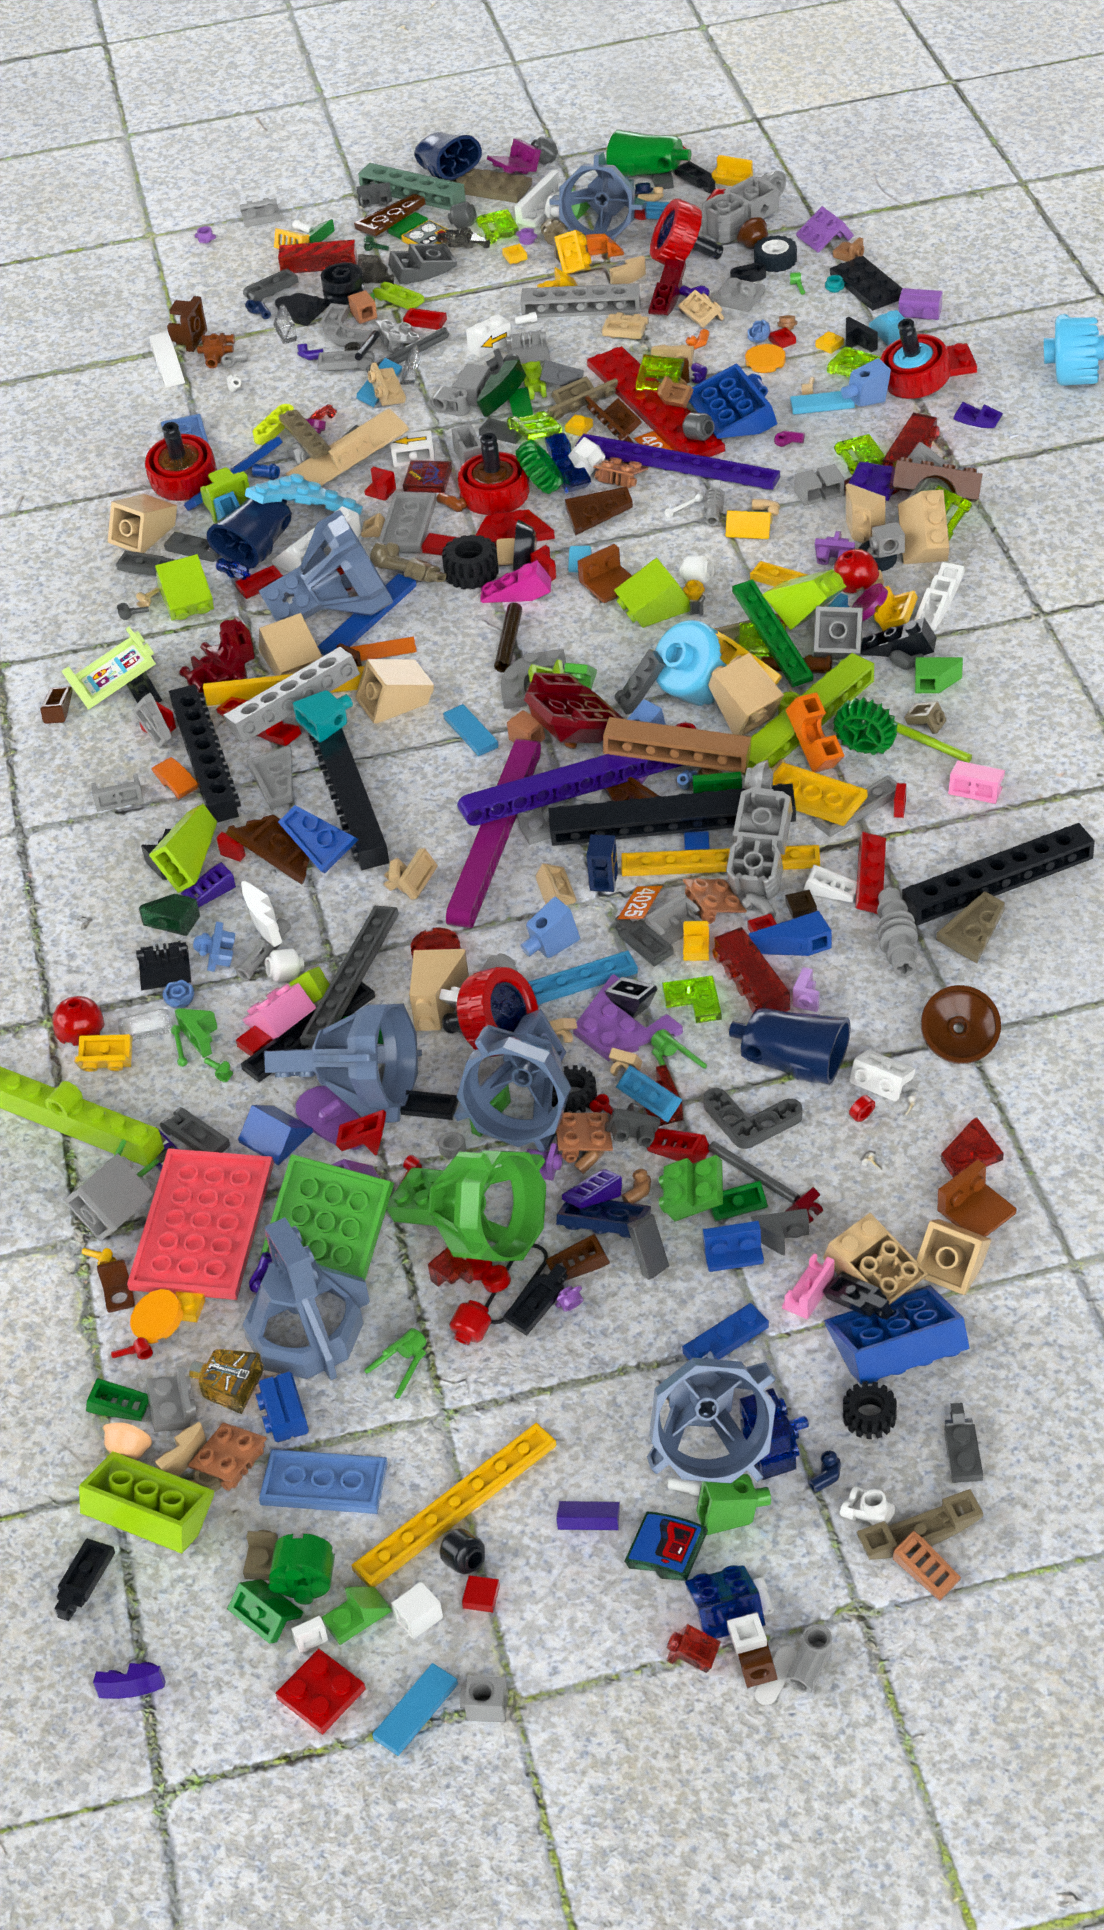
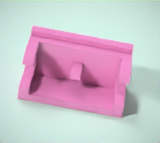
(976, 782)
(810, 1287)

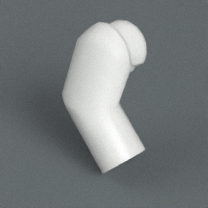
(233, 382)

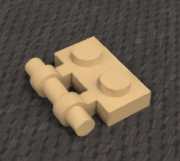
(625, 326)

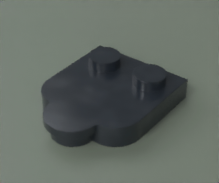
(302, 307)

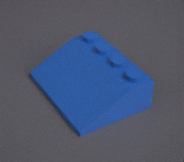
(733, 404)
(914, 1336)

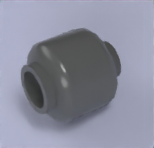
(548, 149)
(462, 214)
(698, 426)

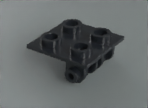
(164, 965)

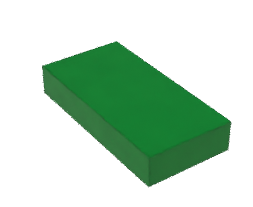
(407, 224)
(520, 403)

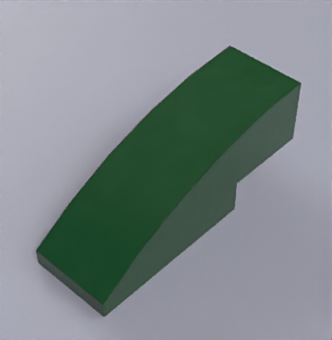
(501, 387)

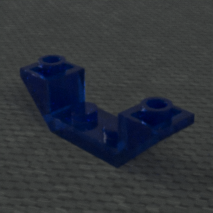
(559, 449)

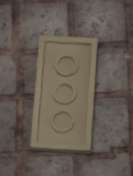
(495, 185)

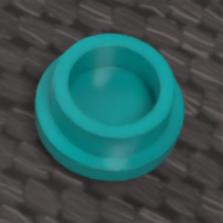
(834, 283)

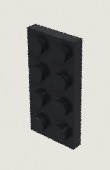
(868, 282)

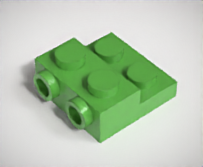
(691, 1187)

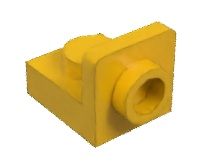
(696, 941)

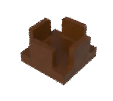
(192, 323)

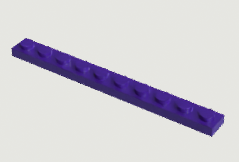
(687, 463)

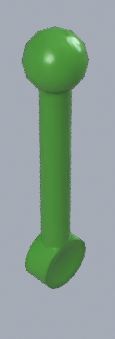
(175, 1030)

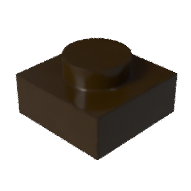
(800, 903)

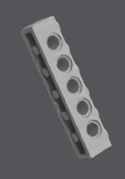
(581, 300)
(277, 701)

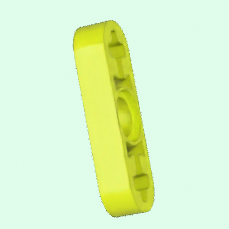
(265, 430)

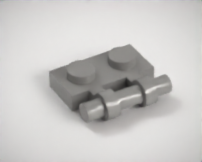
(260, 212)

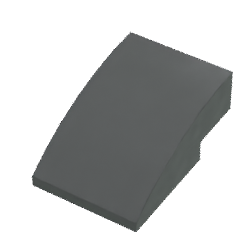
(421, 262)

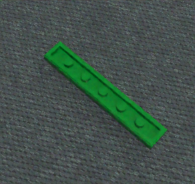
(772, 633)

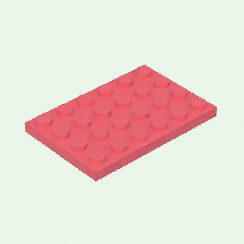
(201, 1223)

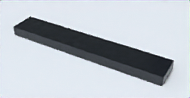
(290, 1039)

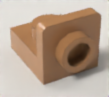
(848, 251)

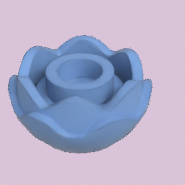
(759, 331)
(178, 994)

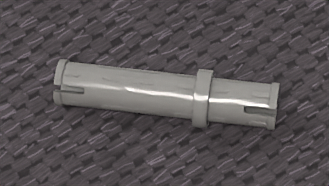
(248, 968)

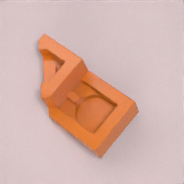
(602, 244)

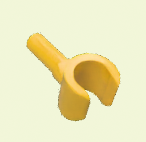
(103, 1257)

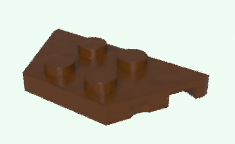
(272, 844)

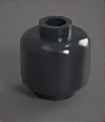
(462, 1551)

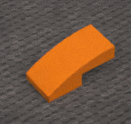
(175, 777)

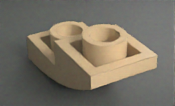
(628, 273)
(188, 1444)

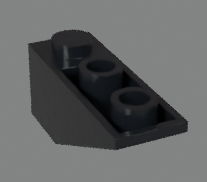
(910, 638)

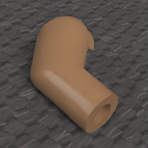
(588, 1160)
(640, 1187)

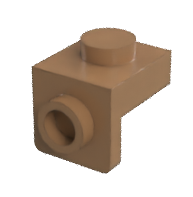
(674, 393)

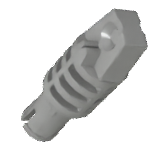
(713, 503)

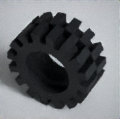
(582, 1098)
(869, 1396)

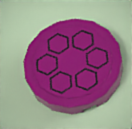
(870, 599)

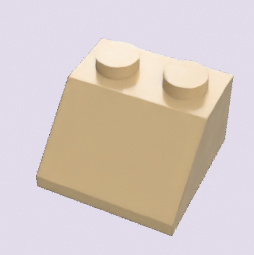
(863, 512)
(952, 1255)

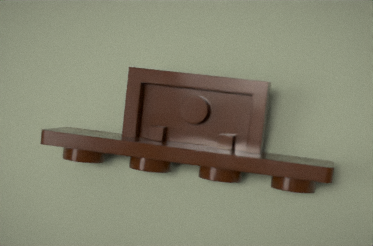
(617, 416)

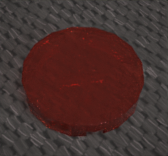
(435, 940)

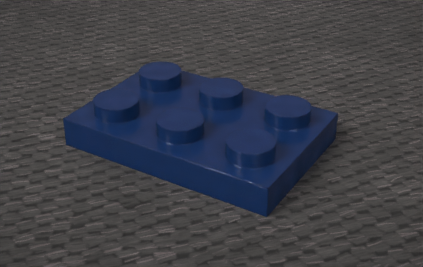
(602, 1217)

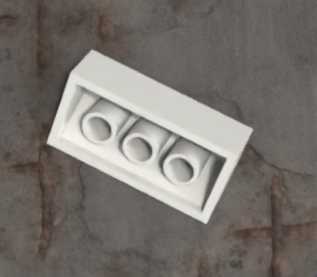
(293, 555)

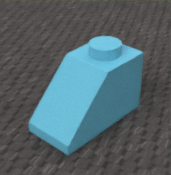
(887, 326)

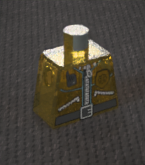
(228, 1377)

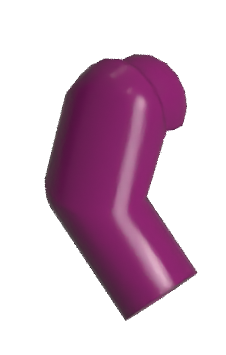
(786, 437)

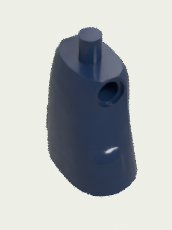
(448, 154)
(249, 531)
(795, 1043)

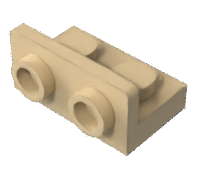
(700, 308)
(680, 351)
(386, 385)

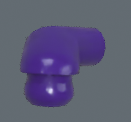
(686, 291)
(308, 354)
(699, 374)
(258, 1275)

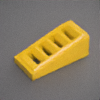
(302, 238)

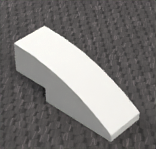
(166, 359)

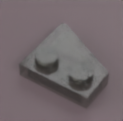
(462, 238)
(374, 270)

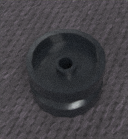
(341, 281)

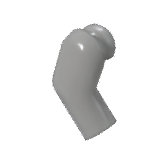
(232, 358)

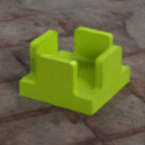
(224, 482)

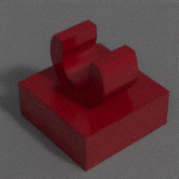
(807, 1202)

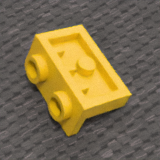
(732, 170)
(573, 252)

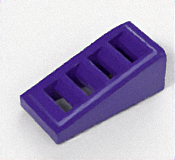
(217, 875)
(595, 1189)

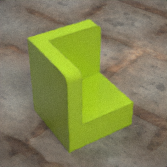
(313, 983)

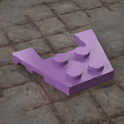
(609, 1027)

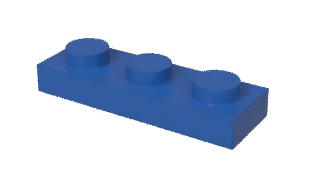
(728, 1334)

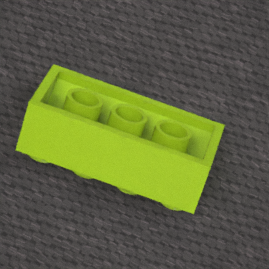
(145, 1501)

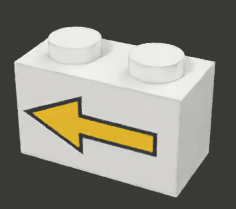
(488, 335)
(412, 447)

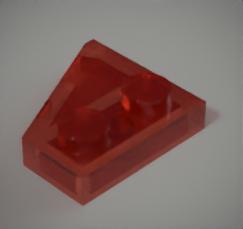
(969, 1146)

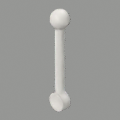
(669, 512)

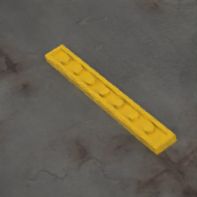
(219, 692)
(706, 861)
(453, 1506)

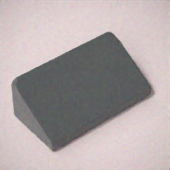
(648, 1246)

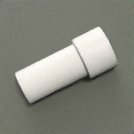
(299, 225)
(531, 317)
(691, 1487)
(764, 1596)

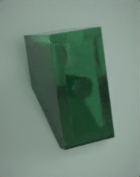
(171, 914)

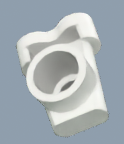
(867, 1506)

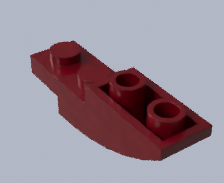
(667, 290)

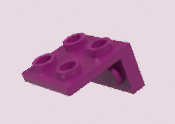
(522, 158)

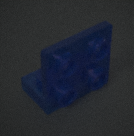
(723, 1598)

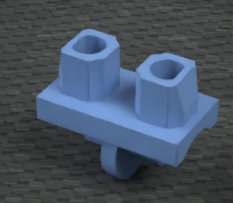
(217, 956)

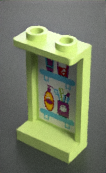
(111, 670)

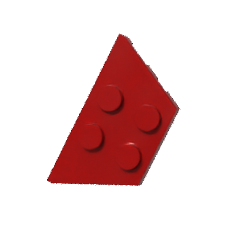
(504, 525)

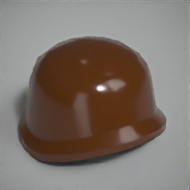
(752, 231)

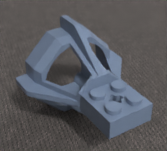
(605, 194)
(319, 585)
(348, 1059)
(530, 1061)
(292, 1285)
(703, 1397)

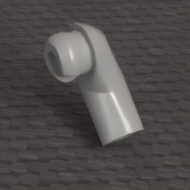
(761, 903)

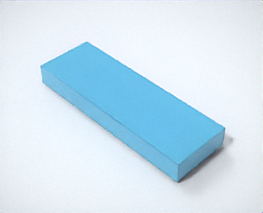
(820, 402)

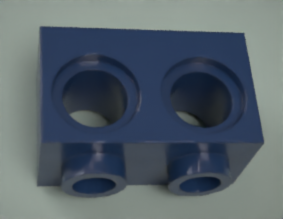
(602, 863)

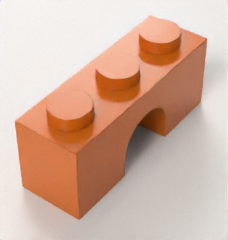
(806, 717)

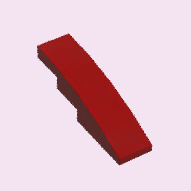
(280, 733)

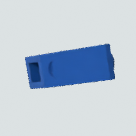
(795, 937)

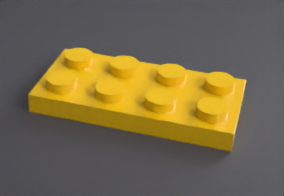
(820, 794)

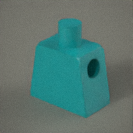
(322, 713)

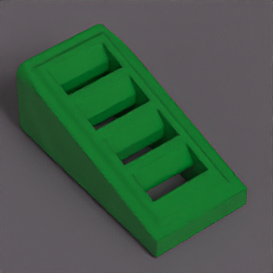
(107, 1408)

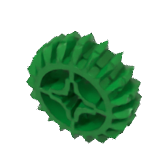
(539, 466)
(865, 726)

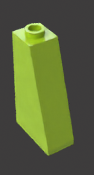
(185, 848)

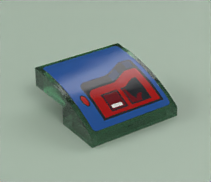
(666, 1545)

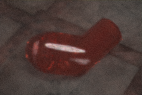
(323, 411)

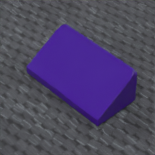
(588, 1515)

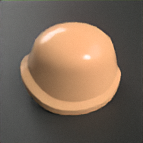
(126, 1440)

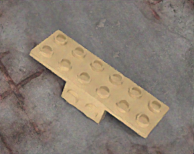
(352, 448)

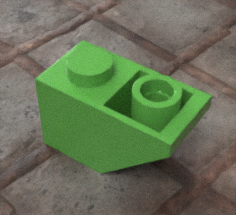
(937, 673)

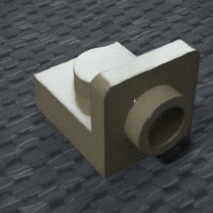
(926, 713)
(259, 1554)

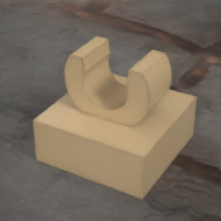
(395, 871)
(563, 1026)
(623, 1059)

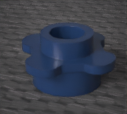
(643, 188)

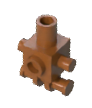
(215, 347)

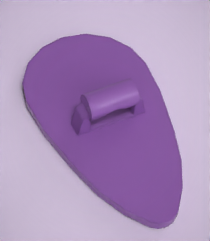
(324, 1112)

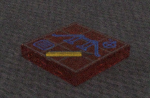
(427, 476)

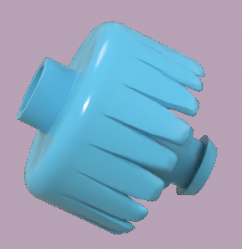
(1075, 350)
(690, 657)

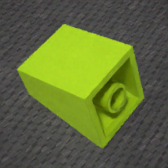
(184, 587)
(652, 595)
(797, 598)

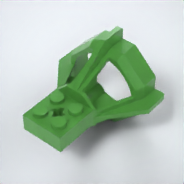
(456, 1202)

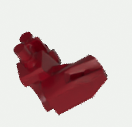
(223, 660)

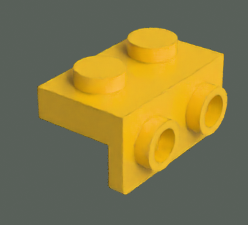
(895, 609)
(104, 1052)

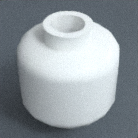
(697, 568)
(284, 965)

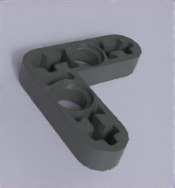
(745, 1125)

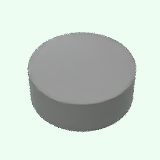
(451, 1144)

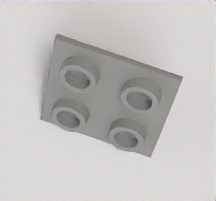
(396, 333)
(529, 349)

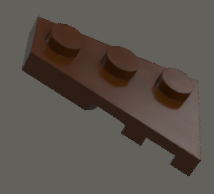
(597, 507)

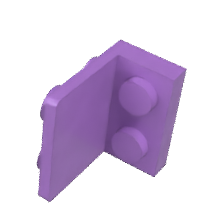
(822, 228)

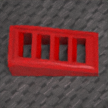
(696, 1145)

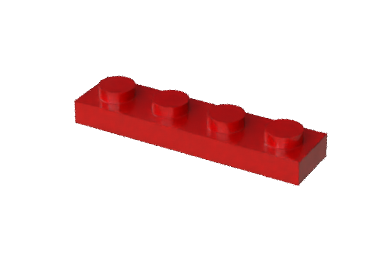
(870, 871)

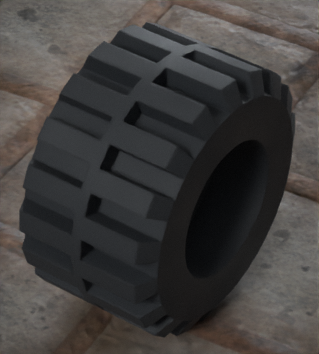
(470, 561)

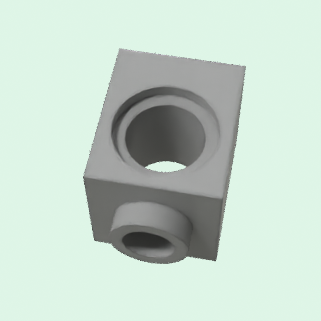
(887, 540)
(490, 1710)

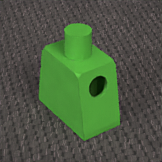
(730, 1504)

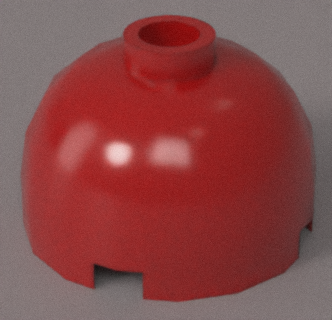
(856, 569)
(77, 1018)

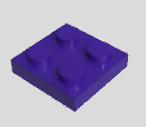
(873, 478)

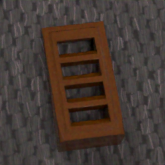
(56, 705)
(581, 1248)

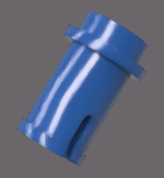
(757, 380)
(267, 471)

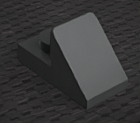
(782, 1225)

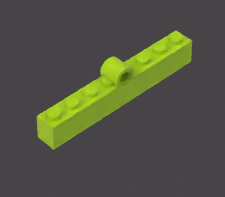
(834, 689)
(70, 1114)

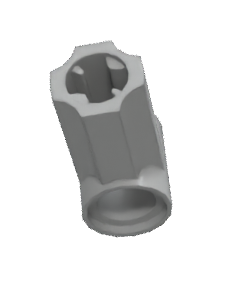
(810, 1659)

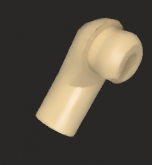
(657, 195)
(766, 504)

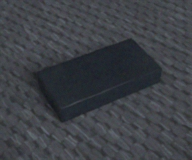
(430, 1105)

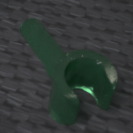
(368, 247)

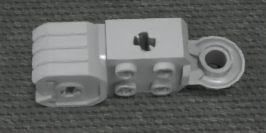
(746, 200)
(759, 835)

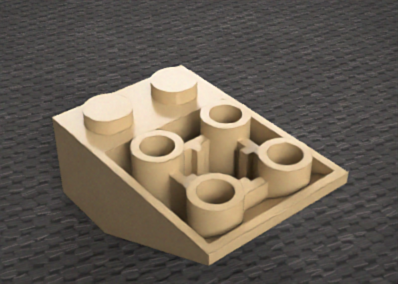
(875, 1257)

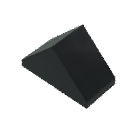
(631, 995)

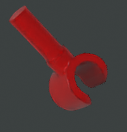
(600, 1104)
(411, 1162)
(139, 1347)

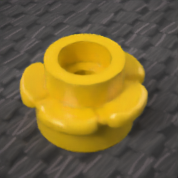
(693, 589)

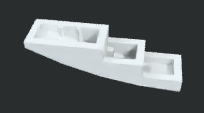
(940, 594)
(261, 913)

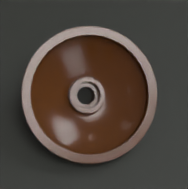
(970, 1010)

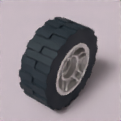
(776, 253)

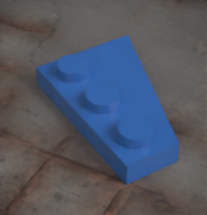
(316, 837)

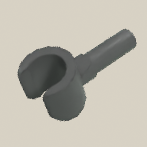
(697, 606)
(126, 612)

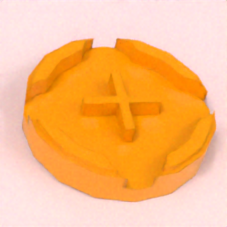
(765, 358)
(156, 1315)

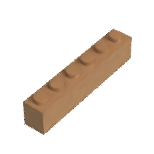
(677, 745)

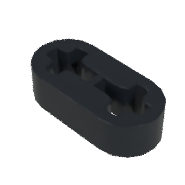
(750, 272)

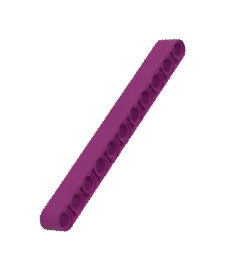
(489, 843)

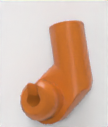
(700, 341)

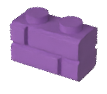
(920, 303)

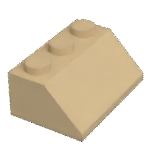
(924, 527)

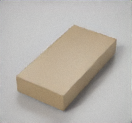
(417, 873)

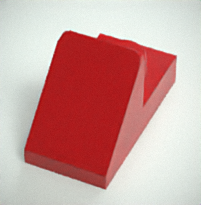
(364, 1130)

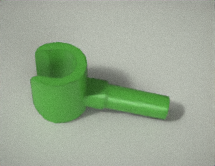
(795, 278)
(222, 1070)

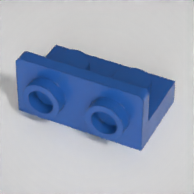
(733, 1246)

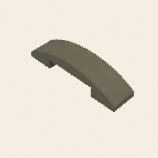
(933, 1526)

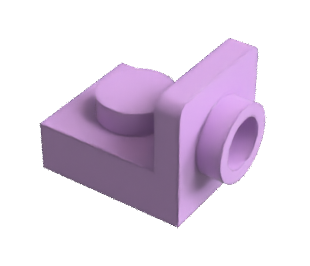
(804, 991)

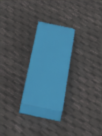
(366, 393)
(470, 730)
(649, 1093)
(415, 1709)

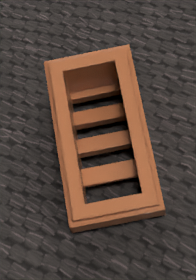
(933, 1558)

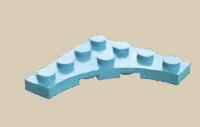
(301, 491)

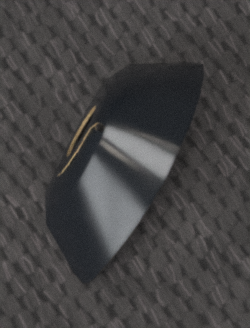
(524, 544)

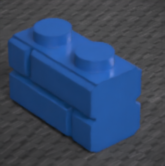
(283, 1407)

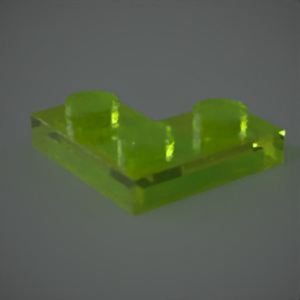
(697, 992)

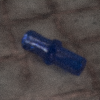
(232, 569)

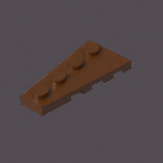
(385, 218)

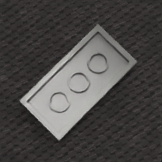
(408, 520)

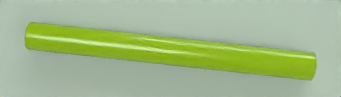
(934, 743)

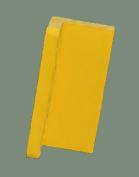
(748, 524)

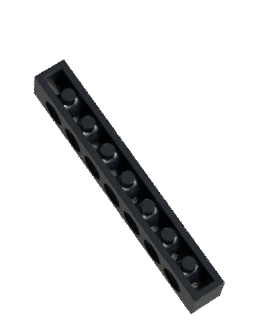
(204, 753)
(999, 873)

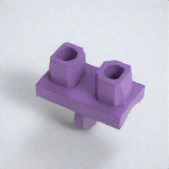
(831, 547)

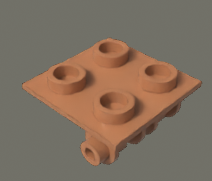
(618, 472)
(712, 897)
(582, 1133)
(229, 1454)

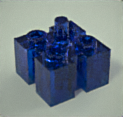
(784, 1435)

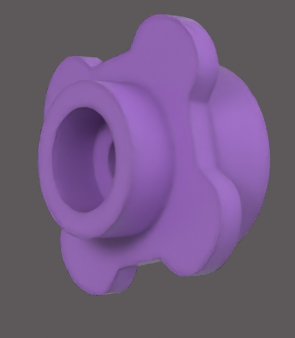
(205, 234)
(526, 236)
(569, 1298)

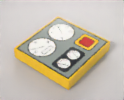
(424, 234)

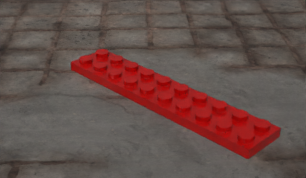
(660, 417)

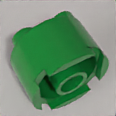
(301, 1567)

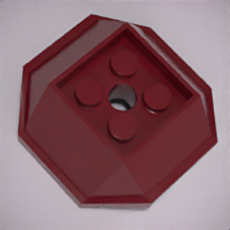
(568, 708)

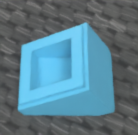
(575, 554)

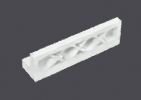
(536, 199)

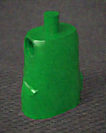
(645, 153)

